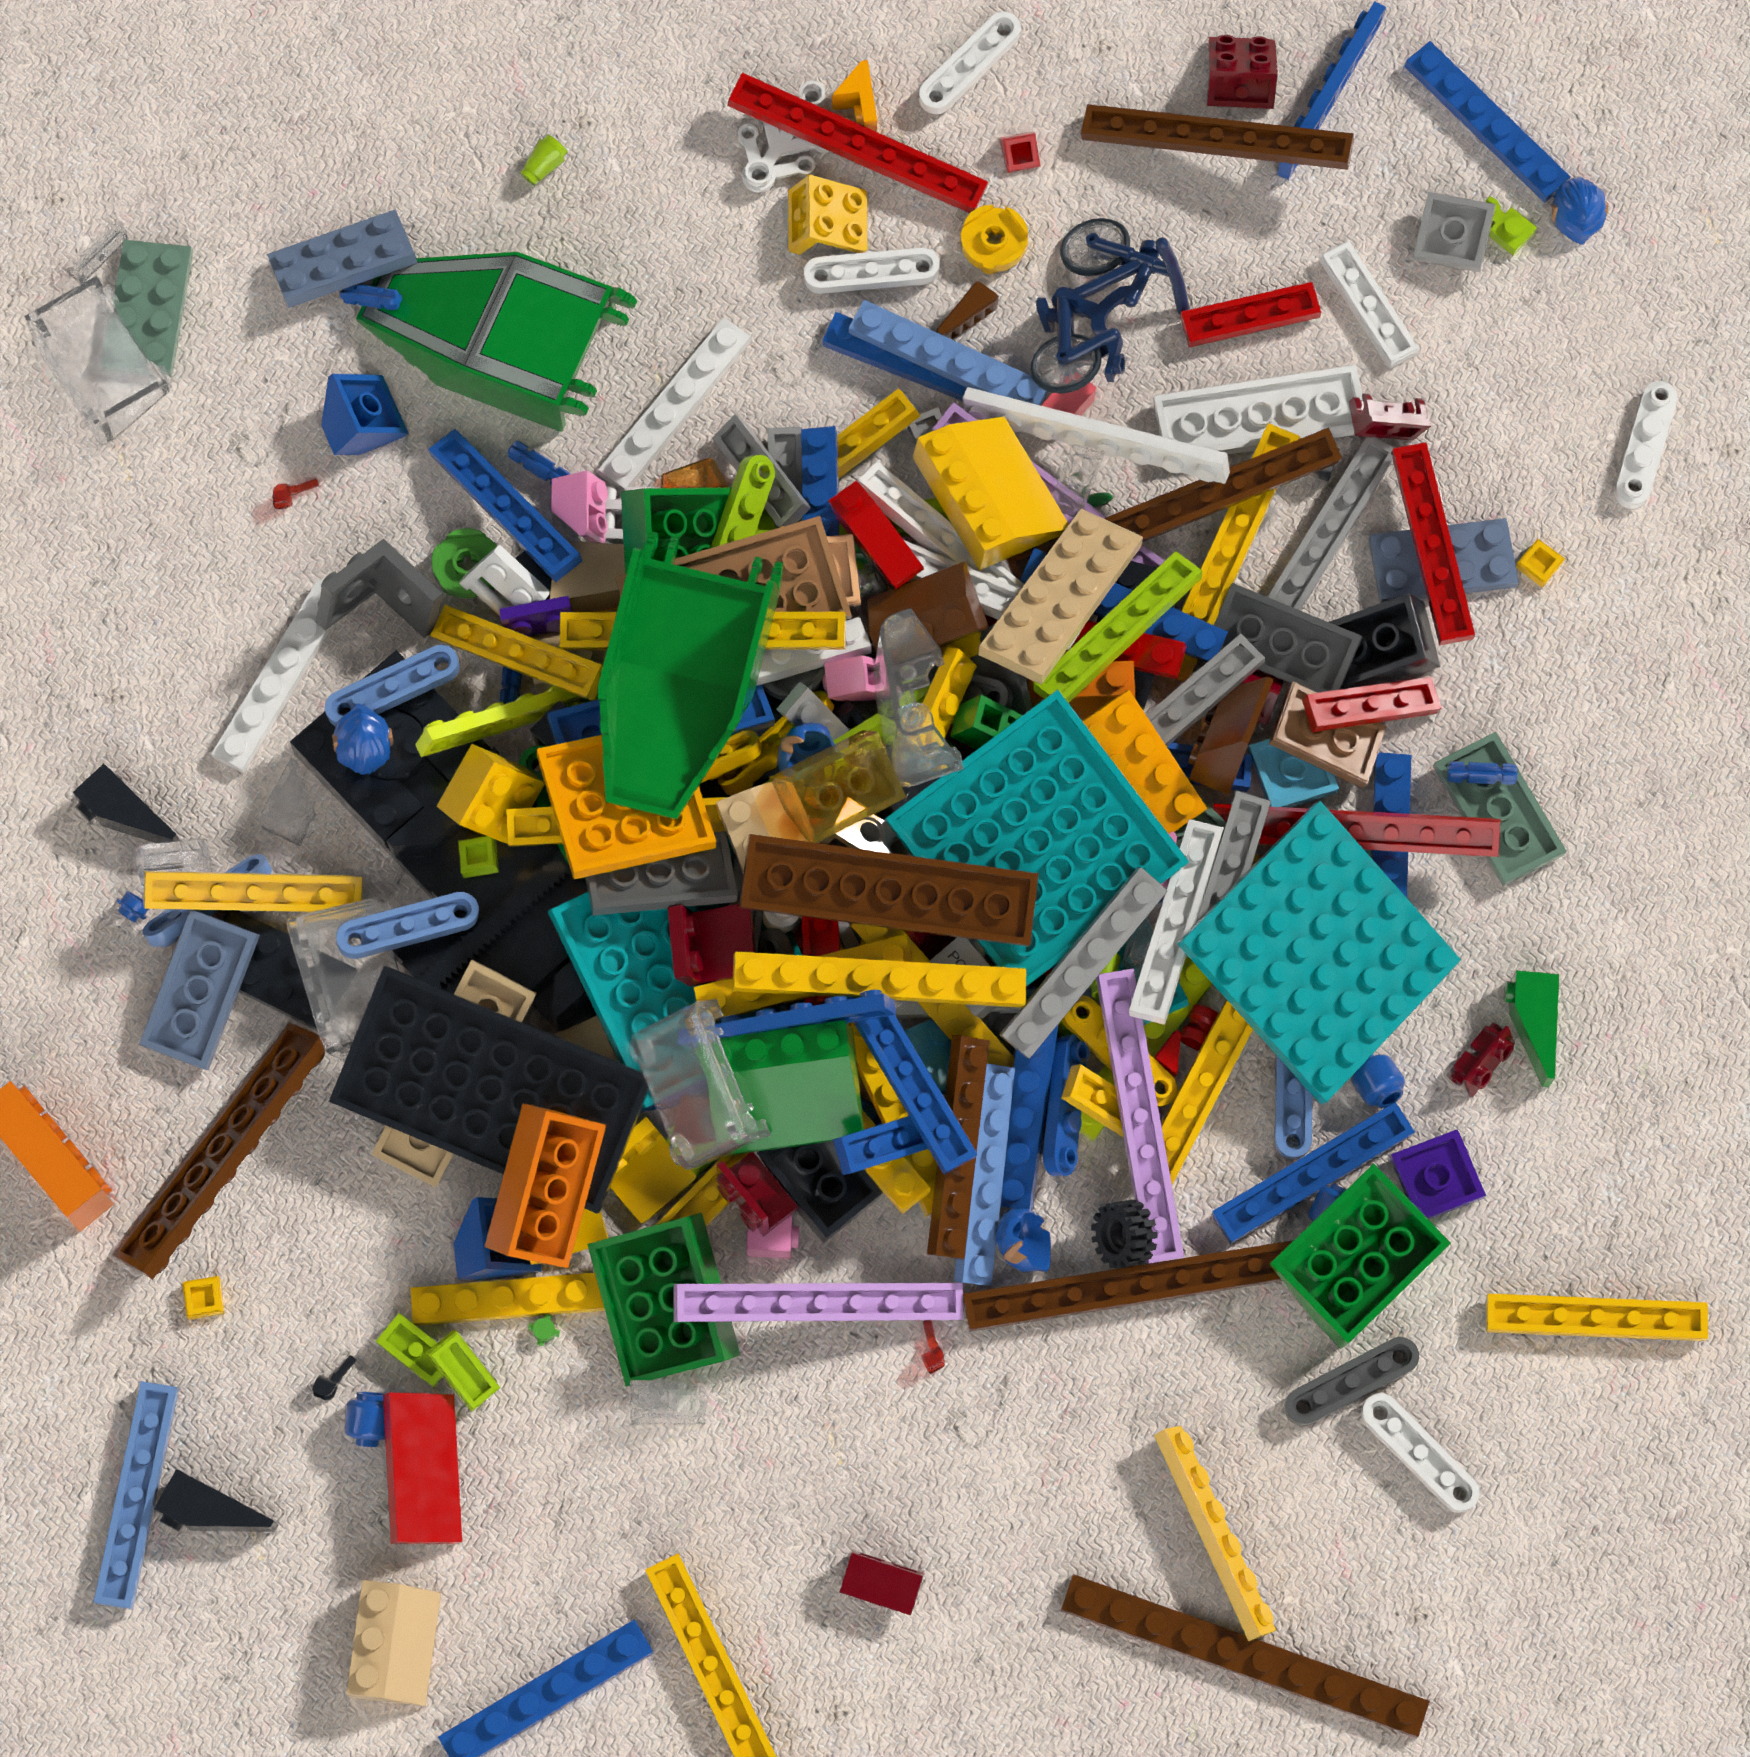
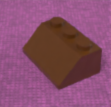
(941, 601)
(1228, 735)

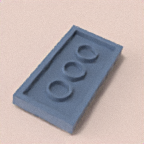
(342, 258)
(1480, 549)
(199, 989)

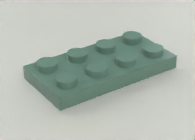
(153, 296)
(1525, 831)

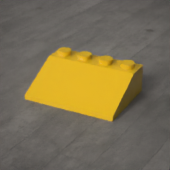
(988, 489)

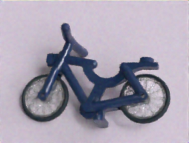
(1092, 250)

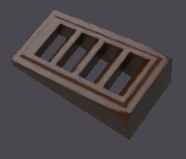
(970, 310)

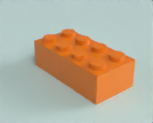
(53, 1164)

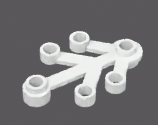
(779, 145)

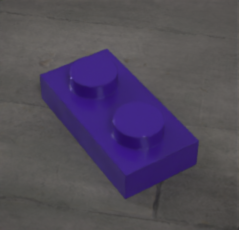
(536, 616)

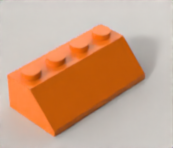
(545, 1186)

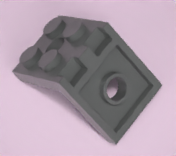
(389, 576)

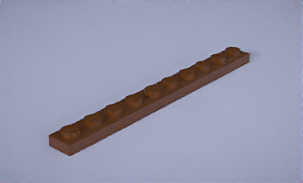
(1206, 498)
(1122, 1287)
(1243, 1657)

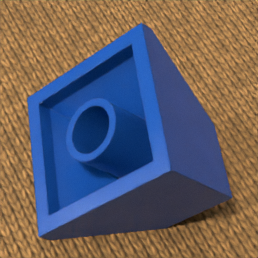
(360, 414)
(471, 1255)

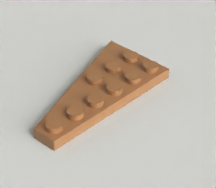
(809, 568)

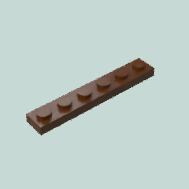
(954, 1189)

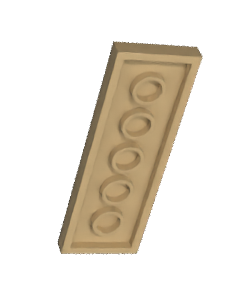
(1060, 596)
(489, 990)

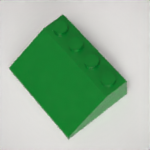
(670, 512)
(798, 1083)
(1358, 1256)
(637, 1292)

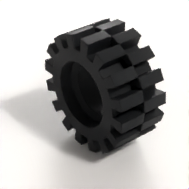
(1110, 1236)

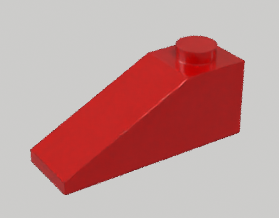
(875, 534)

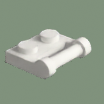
(507, 578)

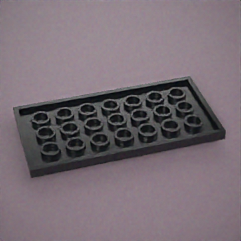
(464, 1071)

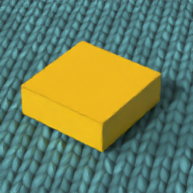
(1540, 563)
(203, 1297)

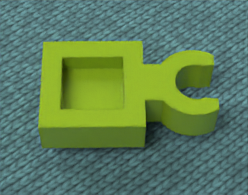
(1510, 228)

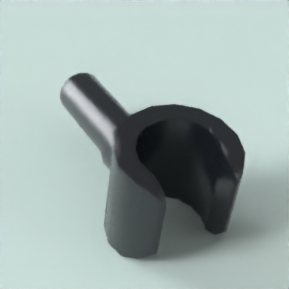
(327, 1388)

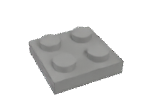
(1454, 232)

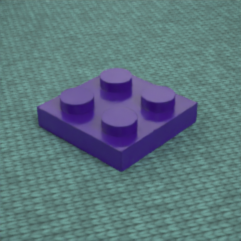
(1438, 1175)

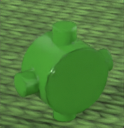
(544, 1330)

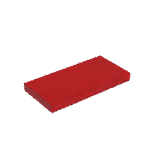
(422, 1468)

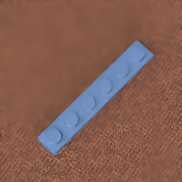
(942, 354)
(988, 1178)
(136, 1495)

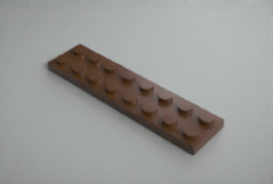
(888, 890)
(221, 1151)

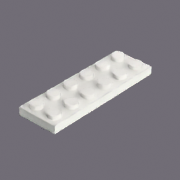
(1236, 414)

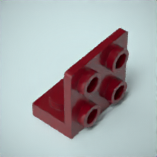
(1242, 72)
(707, 940)
(756, 1193)

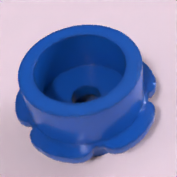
(132, 907)

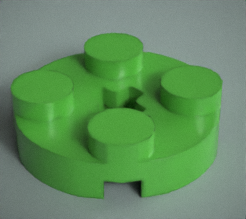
(452, 551)

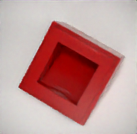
(1020, 151)
(1169, 1053)

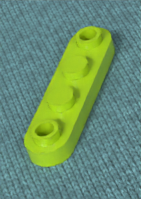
(745, 500)

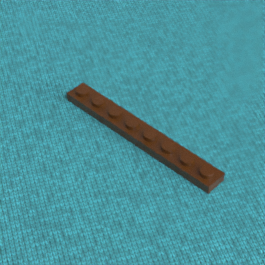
(1217, 136)

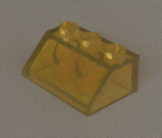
(838, 786)

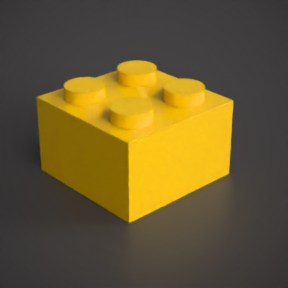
(485, 789)

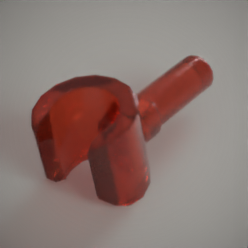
(283, 493)
(934, 1358)

